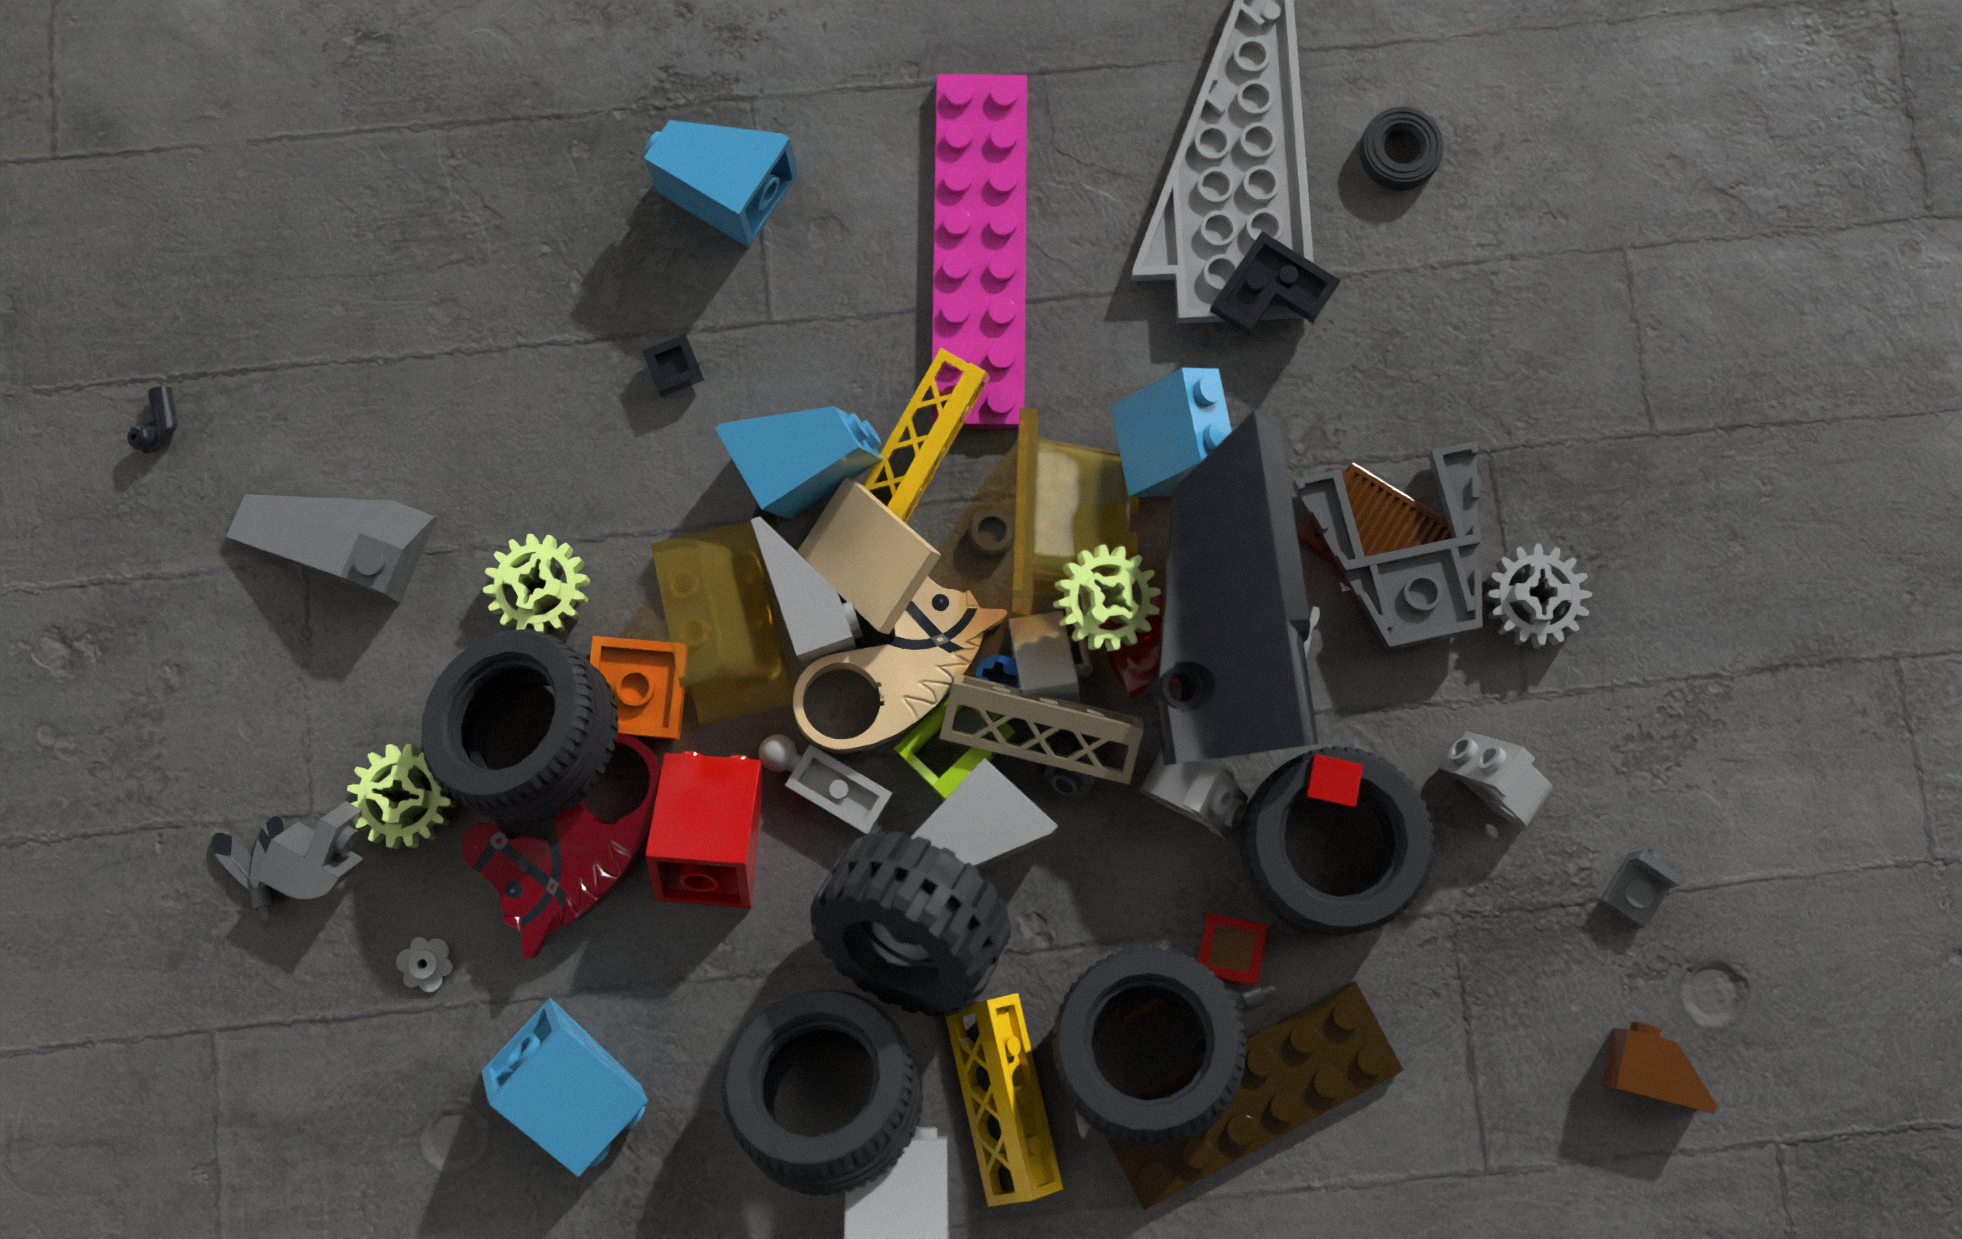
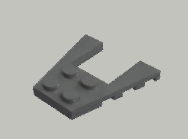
(1417, 590)

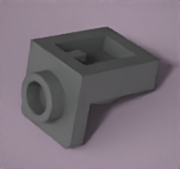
(1640, 886)

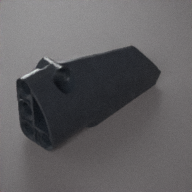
(1234, 607)

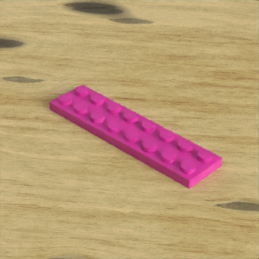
(981, 240)

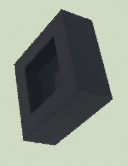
(673, 365)

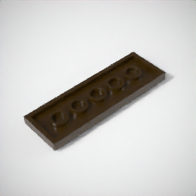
(1288, 1079)

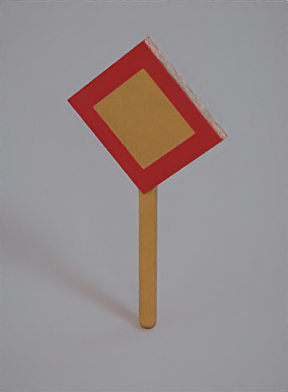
(1229, 949)

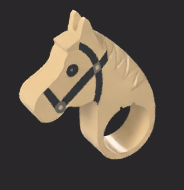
(914, 672)

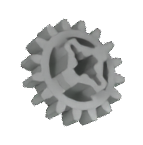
(1556, 593)

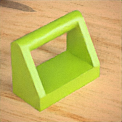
(962, 768)

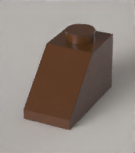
(1654, 1069)

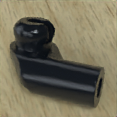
(159, 426)

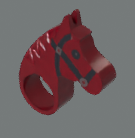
(562, 878)

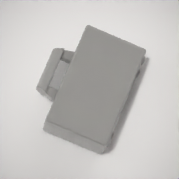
(1046, 657)

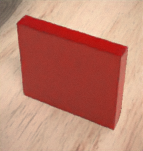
(1334, 780)

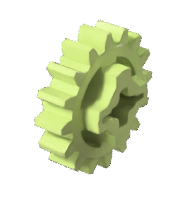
(541, 566)
(1090, 585)
(399, 815)

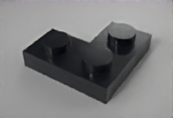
(1272, 273)

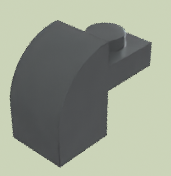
(310, 861)

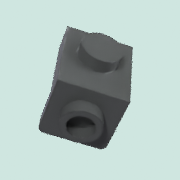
(1073, 783)

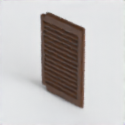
(1383, 516)

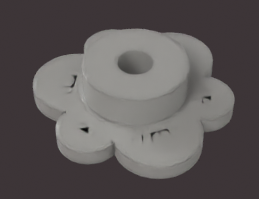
(431, 976)

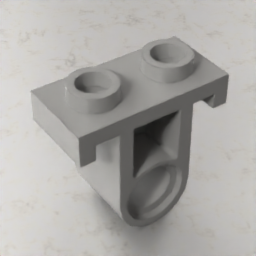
(1499, 776)
(1197, 792)

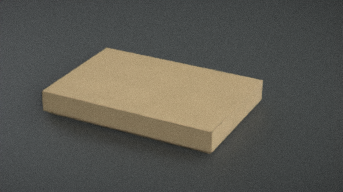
(868, 555)

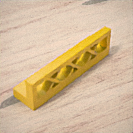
(936, 443)
(1011, 1098)

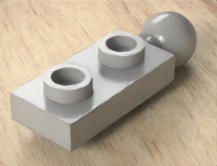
(826, 782)

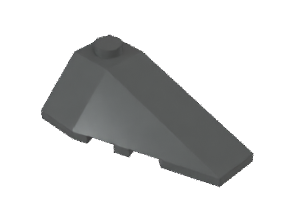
(347, 539)

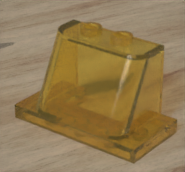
(1064, 505)
(722, 622)

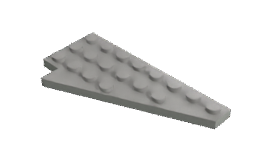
(1235, 166)

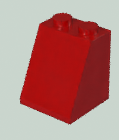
(706, 830)

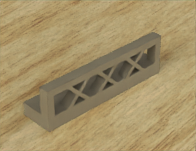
(1045, 710)

